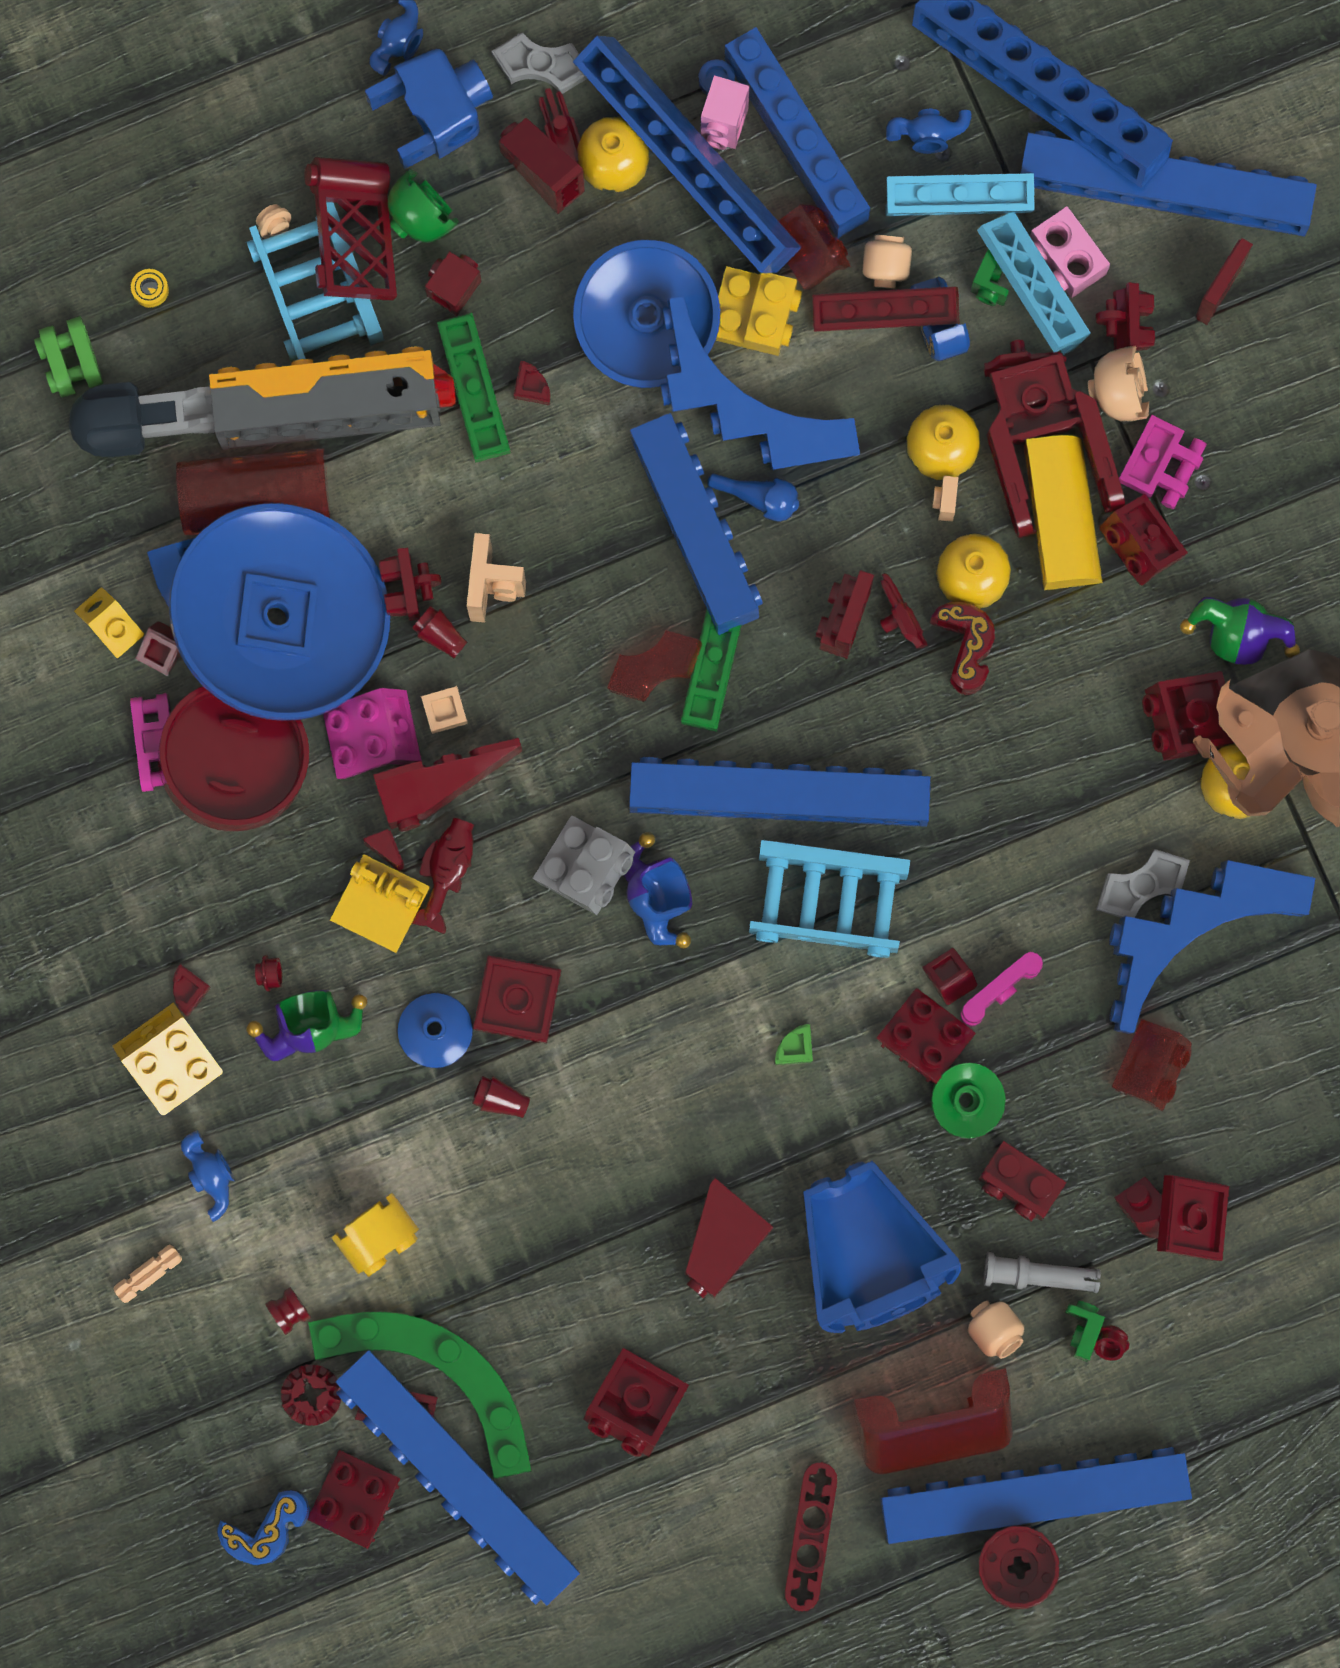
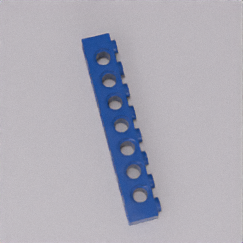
(1048, 98)

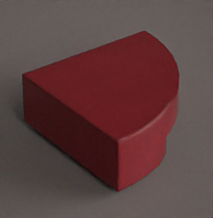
(531, 385)
(188, 990)

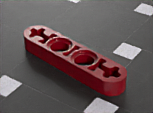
(815, 1537)

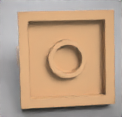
(488, 578)

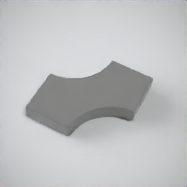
(526, 60)
(1128, 892)

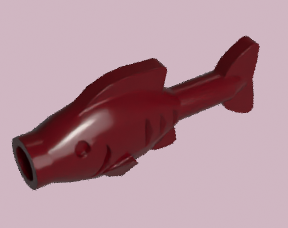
(446, 864)

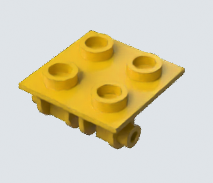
(379, 903)

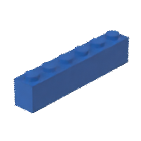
(797, 133)
(695, 523)

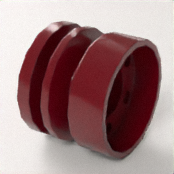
(1000, 1554)

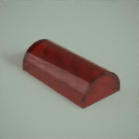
(224, 484)

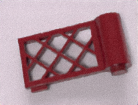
(348, 184)

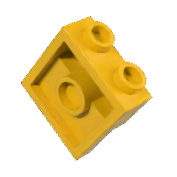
(757, 310)

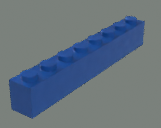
(687, 154)
(1177, 187)
(780, 793)
(457, 1477)
(1035, 1498)

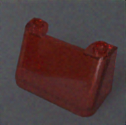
(938, 1438)

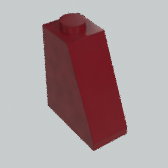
(542, 164)
(723, 1241)

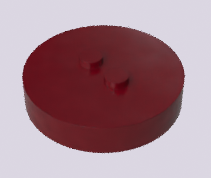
(230, 765)

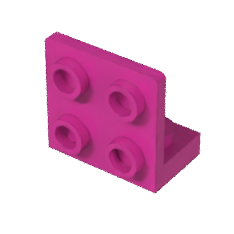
(372, 732)

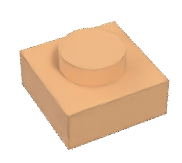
(945, 498)
(444, 710)

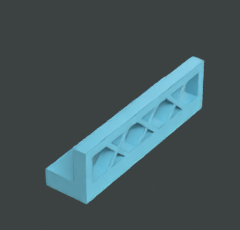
(959, 194)
(1034, 283)

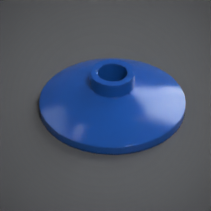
(446, 1046)

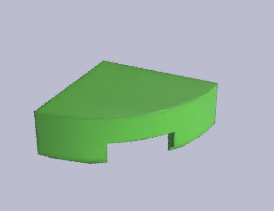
(795, 1047)

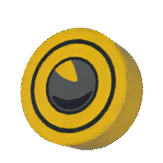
(149, 288)

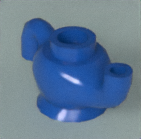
(398, 38)
(928, 130)
(209, 1173)

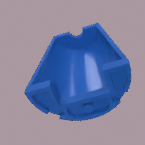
(871, 1251)

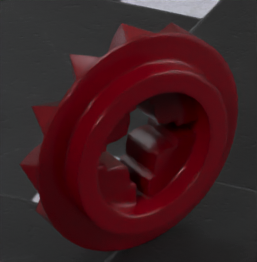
(327, 1403)

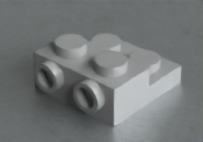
(585, 865)

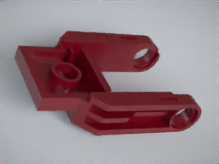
(1039, 403)

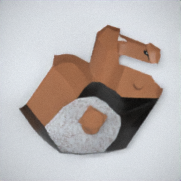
(1287, 731)

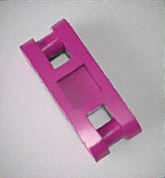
(148, 736)
(1001, 988)

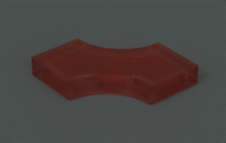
(669, 658)

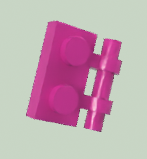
(1151, 456)

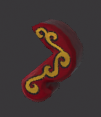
(978, 640)

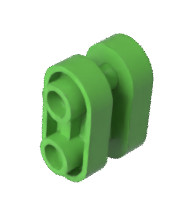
(50, 347)

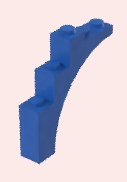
(737, 415)
(1188, 914)

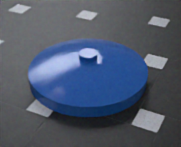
(622, 313)

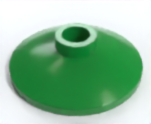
(985, 1106)

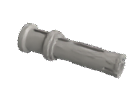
(1023, 1272)

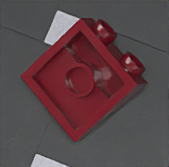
(849, 603)
(1184, 711)
(634, 1403)

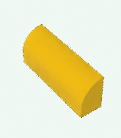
(1062, 512)

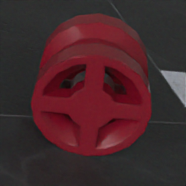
(288, 1310)

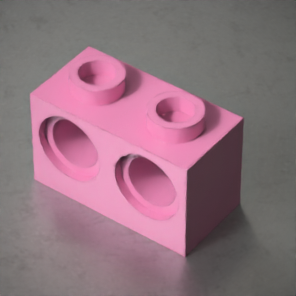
(724, 113)
(1077, 248)

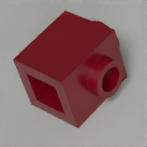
(453, 281)

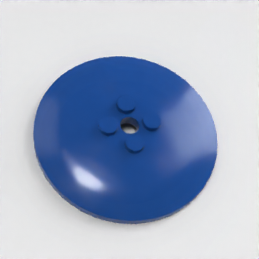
(287, 562)

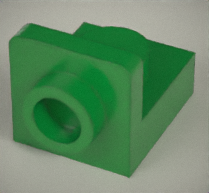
(983, 287)
(1085, 1337)

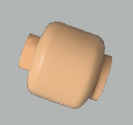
(887, 260)
(996, 1329)

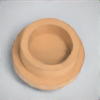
(273, 221)

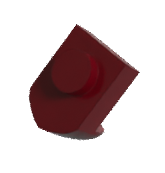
(1142, 1206)

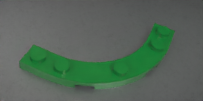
(449, 1354)

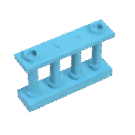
(363, 323)
(851, 868)

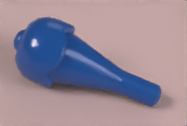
(775, 499)

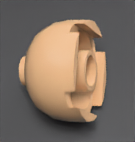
(1120, 385)

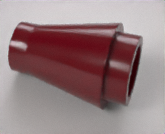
(439, 632)
(498, 1097)

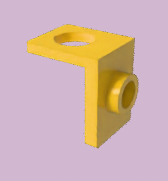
(110, 622)

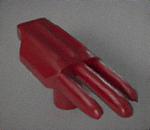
(563, 128)
(1017, 357)
(901, 615)

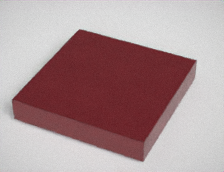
(1223, 281)
(517, 999)
(1193, 1218)

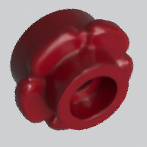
(269, 973)
(1111, 1343)

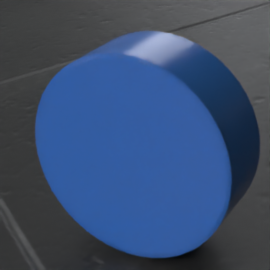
(714, 67)

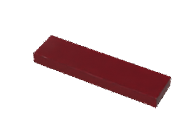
(886, 309)

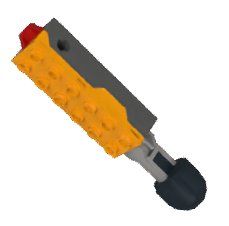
(271, 404)

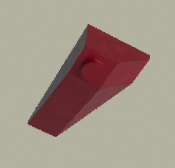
(419, 791)

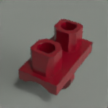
(1123, 318)
(406, 601)

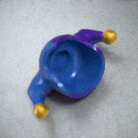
(658, 894)

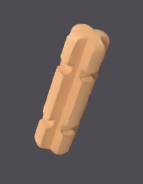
(147, 1273)

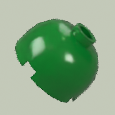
(418, 210)

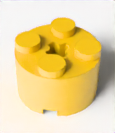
(376, 1235)

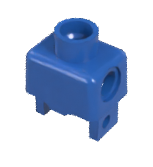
(439, 99)

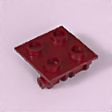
(925, 1036)
(354, 1499)

